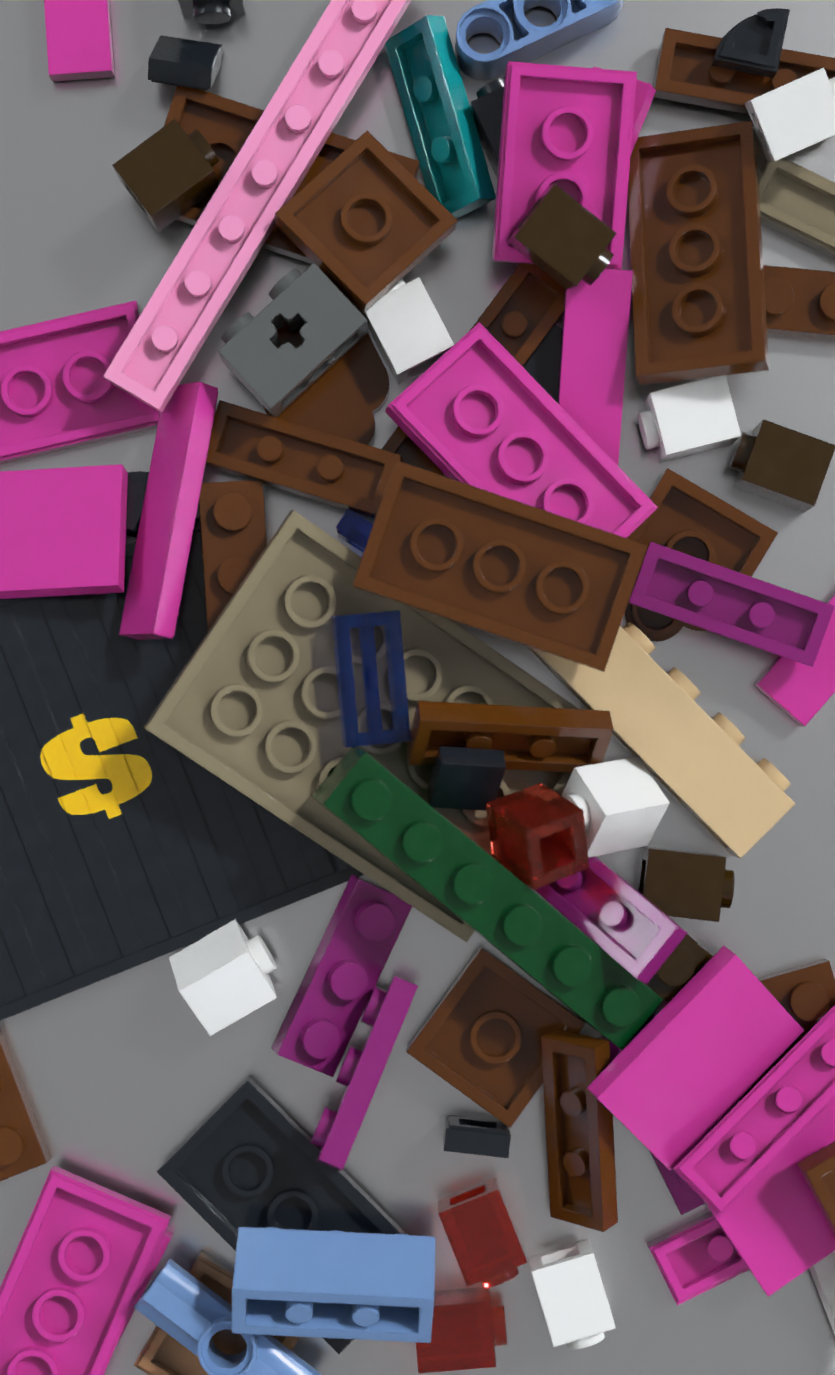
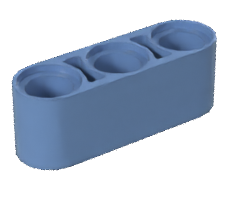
(519, 38)

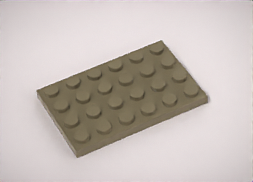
(266, 700)

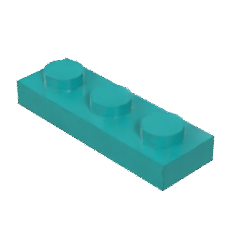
(440, 116)

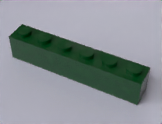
(486, 896)

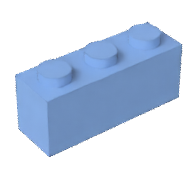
(333, 1284)

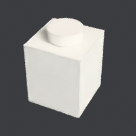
(794, 115)
(408, 330)
(689, 419)
(618, 804)
(224, 976)
(572, 1295)

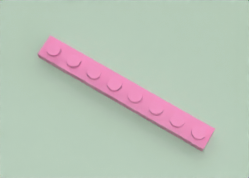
(249, 196)

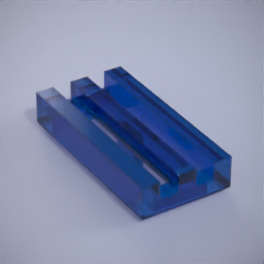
(345, 678)

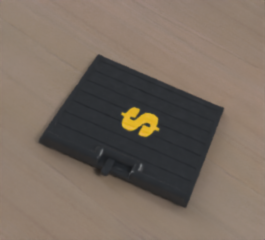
(104, 827)

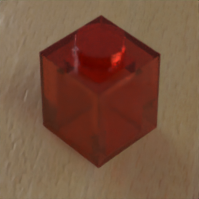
(537, 835)
(482, 1234)
(462, 1332)

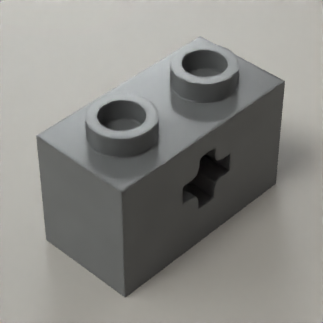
(328, 332)

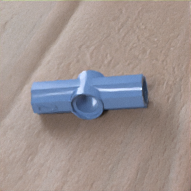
(195, 1313)

